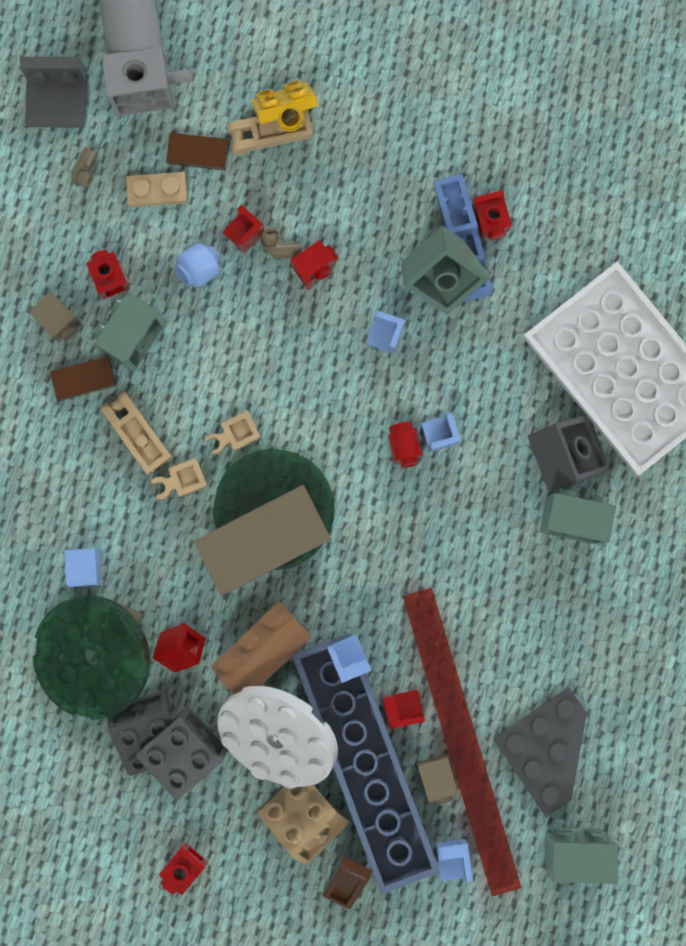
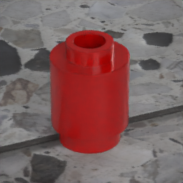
(405, 444)

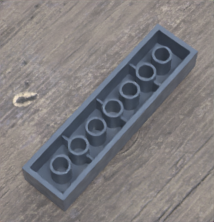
(368, 771)

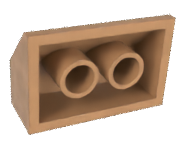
(261, 650)

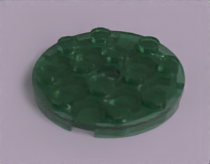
(265, 477)
(121, 657)

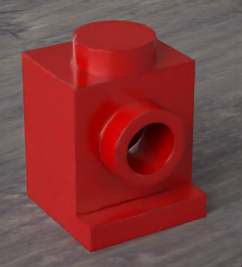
(488, 227)
(314, 263)
(114, 281)
(188, 860)

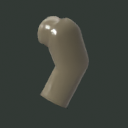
(81, 173)
(276, 247)

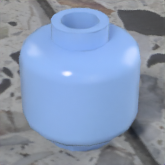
(197, 265)

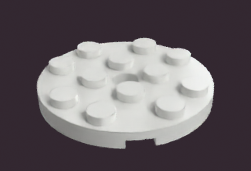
(248, 731)

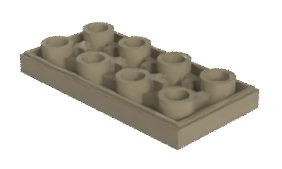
(262, 540)

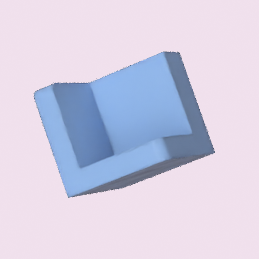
(385, 332)
(441, 433)
(83, 567)
(349, 658)
(454, 860)

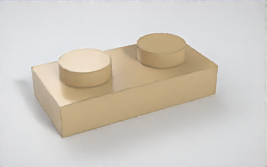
(156, 189)

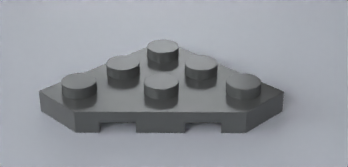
(547, 749)

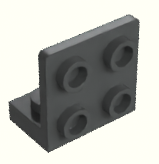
(55, 91)
(138, 726)
(182, 753)

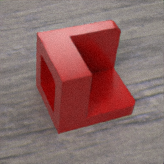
(244, 230)
(179, 648)
(403, 709)

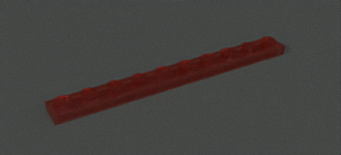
(461, 742)

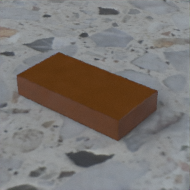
(197, 151)
(83, 378)
(347, 883)

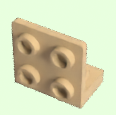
(303, 821)

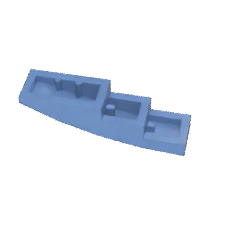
(460, 219)

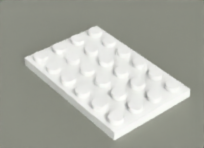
(619, 366)

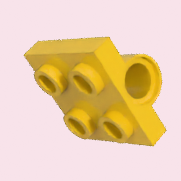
(271, 105)

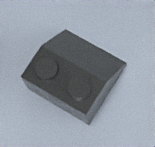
(568, 453)

